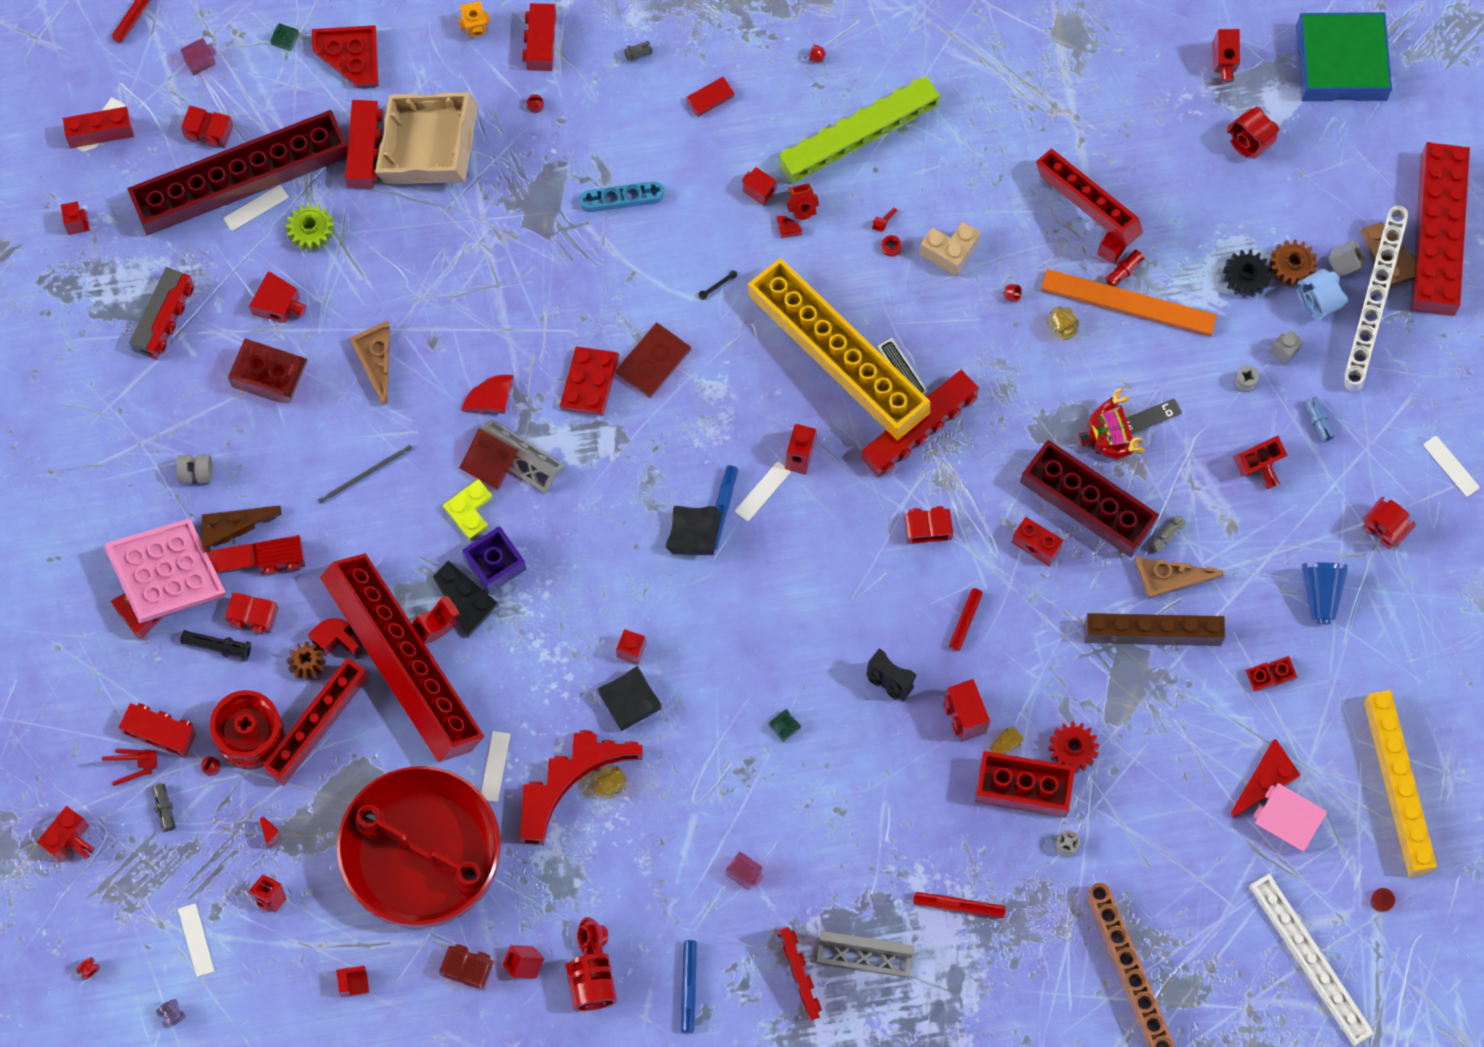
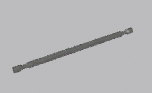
(364, 474)

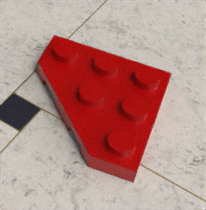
(350, 52)

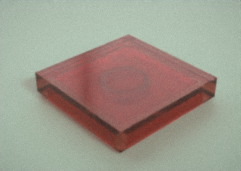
(489, 458)

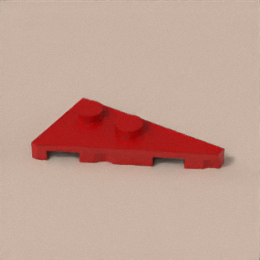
(1272, 769)

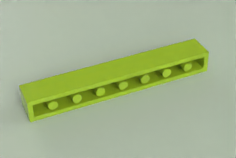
(859, 129)

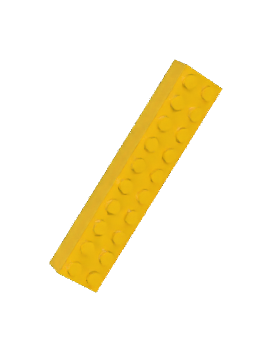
(839, 349)

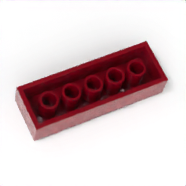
(1089, 498)

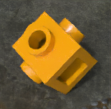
(473, 19)

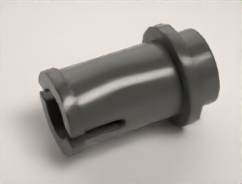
(637, 51)

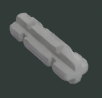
(1167, 534)

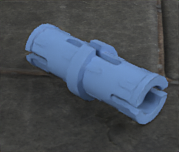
(1319, 419)

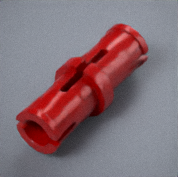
(1124, 268)

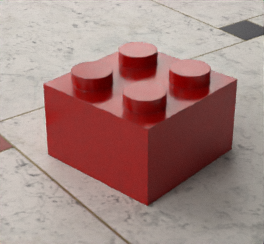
(966, 710)

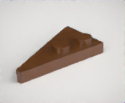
(231, 524)

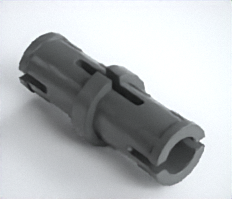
(163, 807)

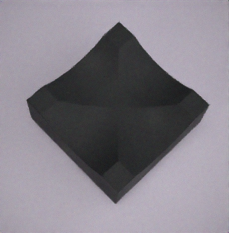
(694, 530)
(891, 677)
(629, 698)

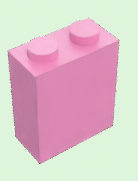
(1289, 816)

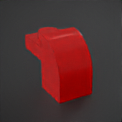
(436, 622)
(334, 632)

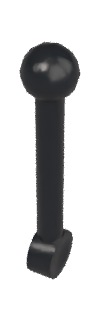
(704, 294)

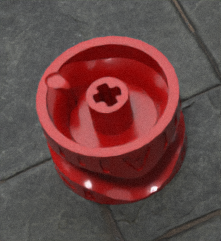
(246, 728)

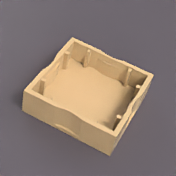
(427, 138)

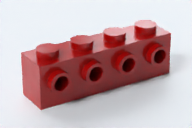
(362, 144)

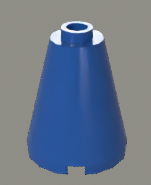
(1324, 589)

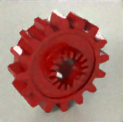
(1076, 736)

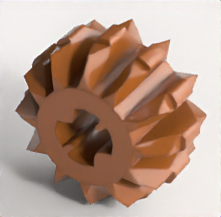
(307, 668)

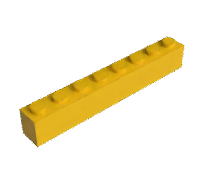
(1400, 784)

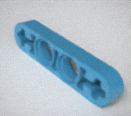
(622, 200)

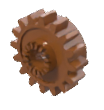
(1290, 253)

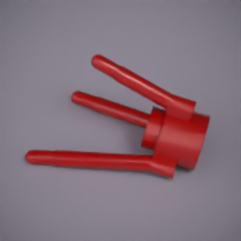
(146, 759)

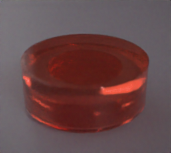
(1382, 900)

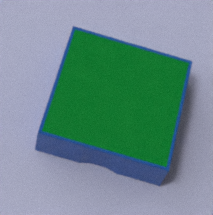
(1344, 56)

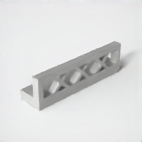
(528, 453)
(868, 945)

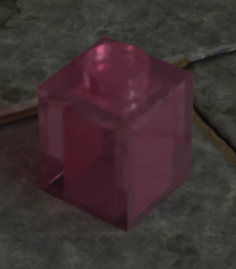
(198, 56)
(744, 871)

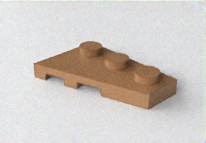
(1405, 263)

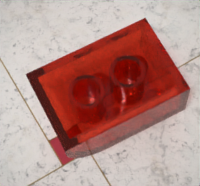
(266, 371)

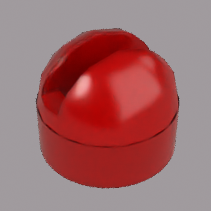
(817, 54)
(533, 105)
(1013, 292)
(214, 767)

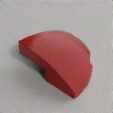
(490, 395)

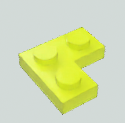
(463, 509)

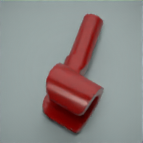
(880, 224)

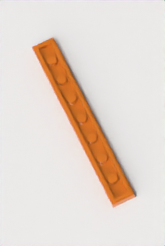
(1129, 302)

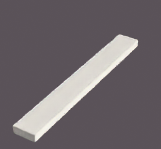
(1311, 960)

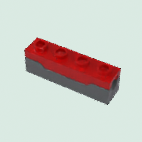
(161, 313)

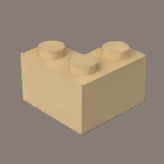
(950, 252)

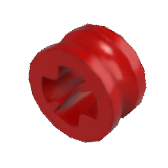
(896, 241)
(88, 968)

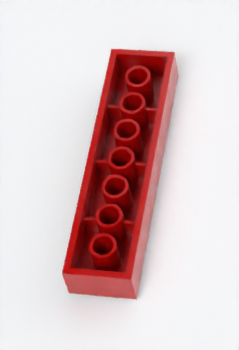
(1440, 229)

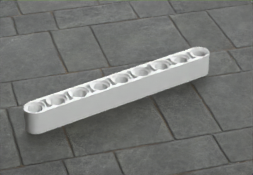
(1372, 307)

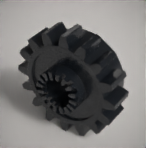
(1243, 283)

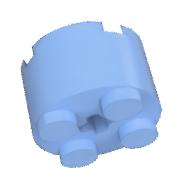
(1321, 293)

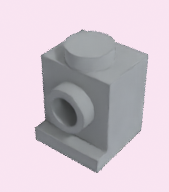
(1286, 347)

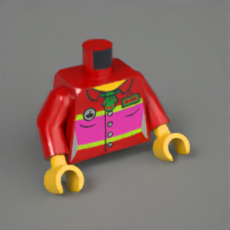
(1110, 430)

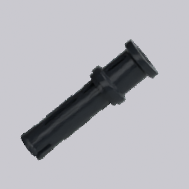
(226, 646)

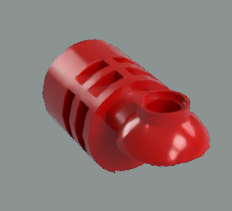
(591, 974)

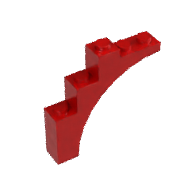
(587, 756)

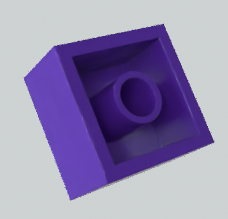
(494, 560)

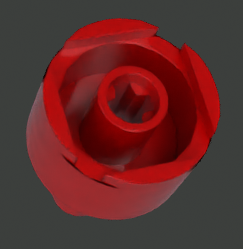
(1252, 132)
(1388, 522)

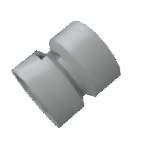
(202, 468)

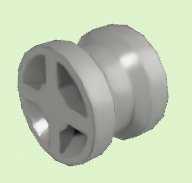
(1243, 383)
(1069, 839)

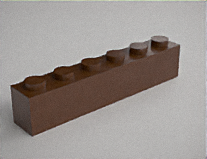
(1154, 629)

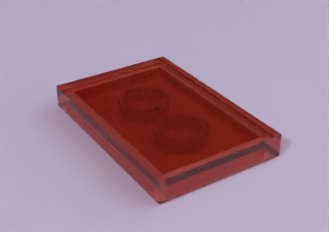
(653, 360)

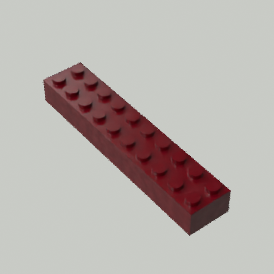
(238, 172)

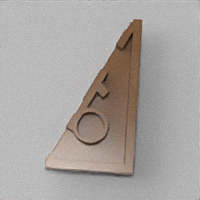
(373, 353)
(1164, 577)

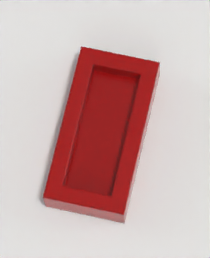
(710, 96)

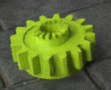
(308, 217)

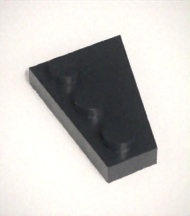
(467, 596)

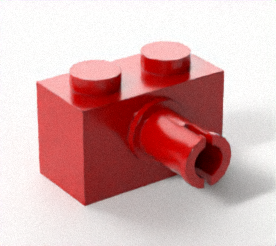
(1260, 459)
(65, 835)

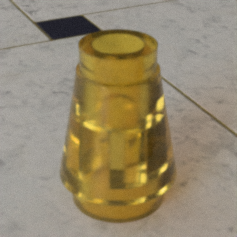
(1007, 741)

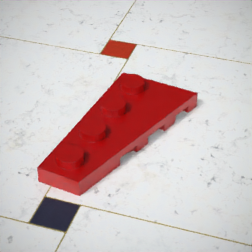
(811, 1005)

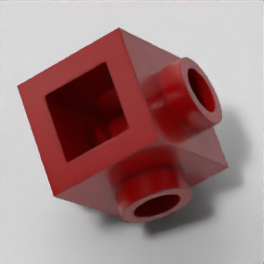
(802, 201)

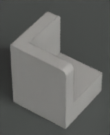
(1346, 258)

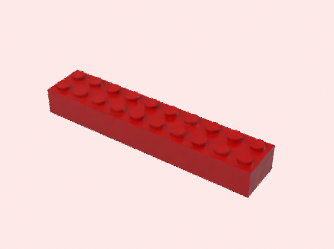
(402, 657)

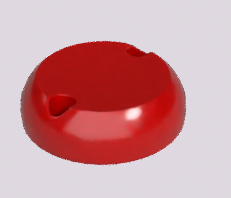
(420, 848)

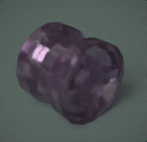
(170, 1013)

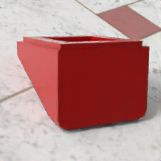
(270, 832)

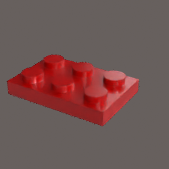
(589, 381)

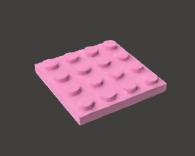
(164, 570)

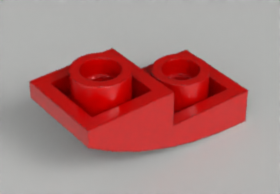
(233, 557)
(1271, 674)

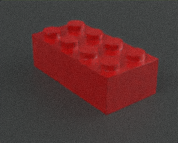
(1024, 784)

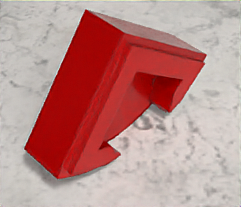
(788, 227)

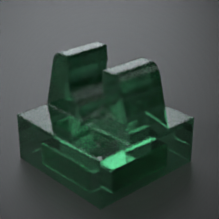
(284, 37)
(784, 725)

